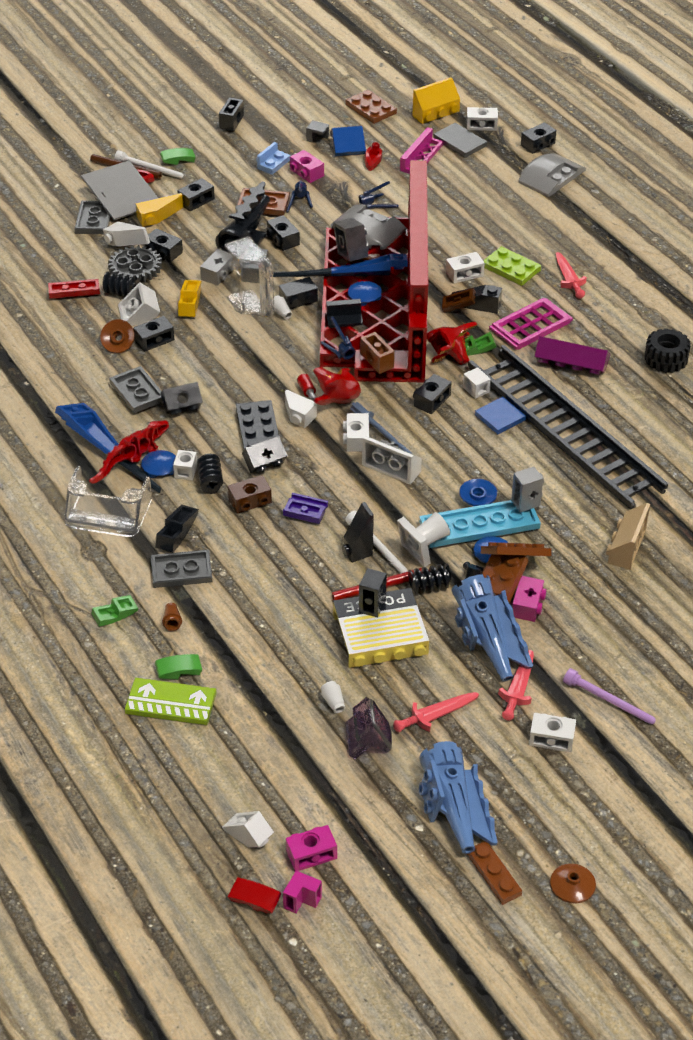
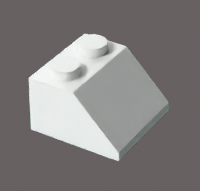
(139, 305)

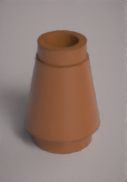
(171, 617)

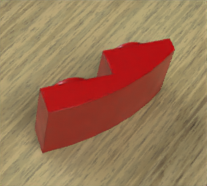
(254, 894)

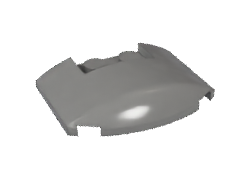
(549, 173)
(380, 229)

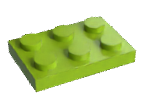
(511, 266)

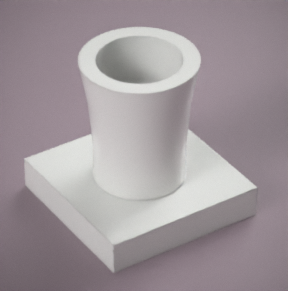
(417, 539)

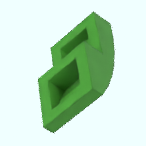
(173, 155)
(479, 345)
(118, 609)
(173, 666)

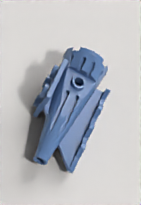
(491, 624)
(456, 794)

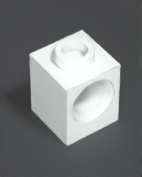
(476, 383)
(185, 465)

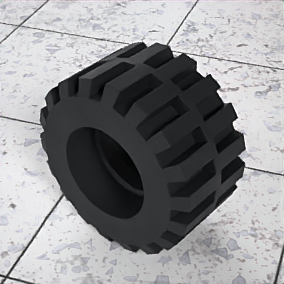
(667, 350)

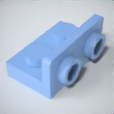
(272, 159)

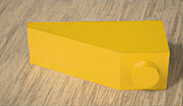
(159, 209)

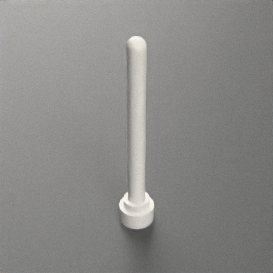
(123, 157)
(381, 547)

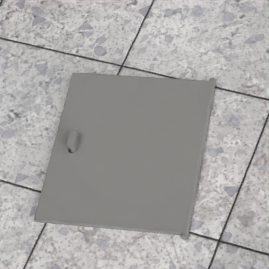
(119, 188)

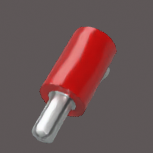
(306, 386)

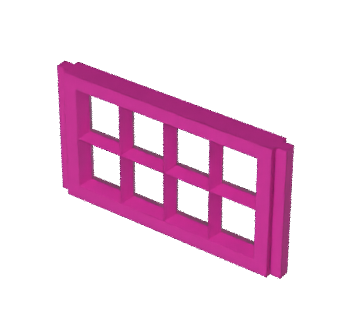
(497, 327)

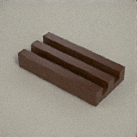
(458, 300)

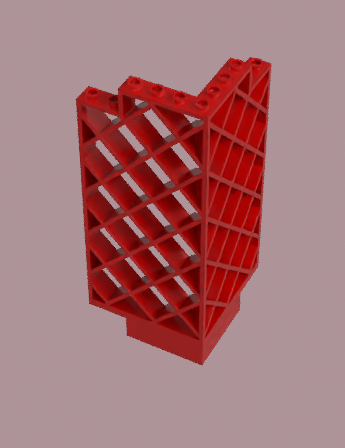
(411, 345)

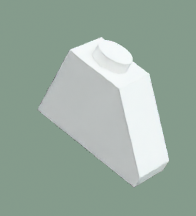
(300, 409)
(249, 829)

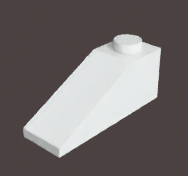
(125, 234)

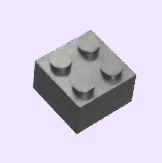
(351, 239)

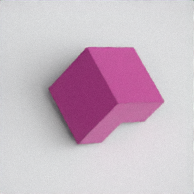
(301, 890)

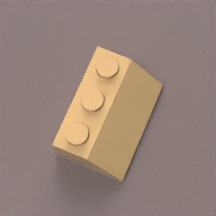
(629, 537)

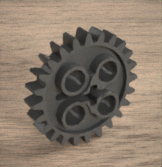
(135, 263)

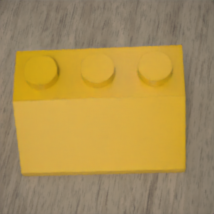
(435, 101)

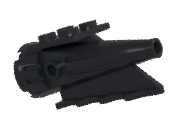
(246, 219)

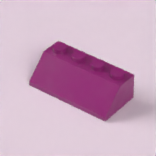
(572, 354)

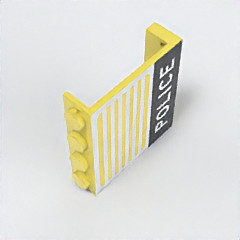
(391, 636)

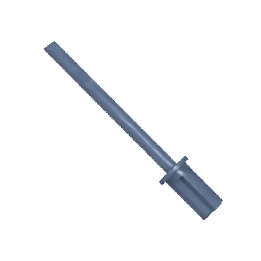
(358, 408)

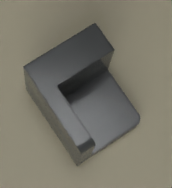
(317, 129)

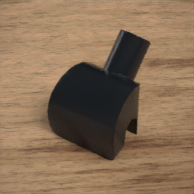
(472, 570)

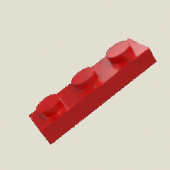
(74, 288)

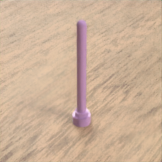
(573, 678)

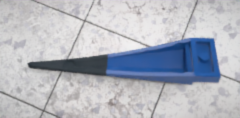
(372, 267)
(89, 426)

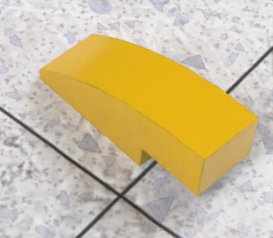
(189, 298)

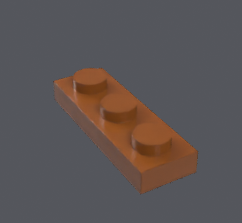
(495, 873)

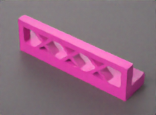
(416, 150)

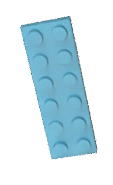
(485, 521)

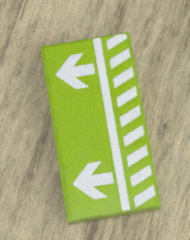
(170, 701)

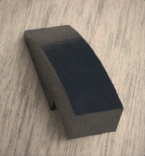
(176, 528)

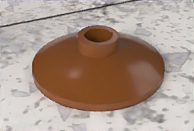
(112, 330)
(573, 890)

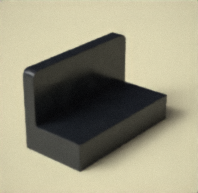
(345, 312)

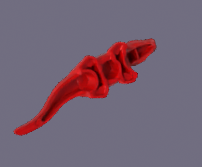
(132, 447)

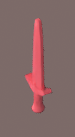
(571, 279)
(516, 691)
(427, 714)

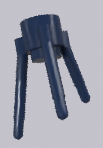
(300, 191)
(367, 198)
(345, 348)

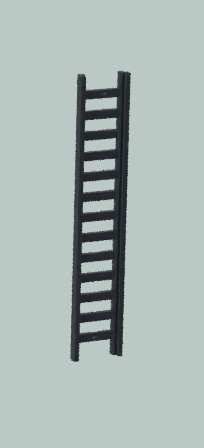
(578, 417)

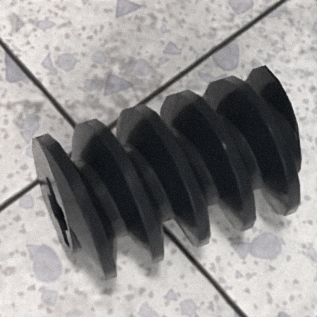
(118, 284)
(210, 473)
(430, 577)

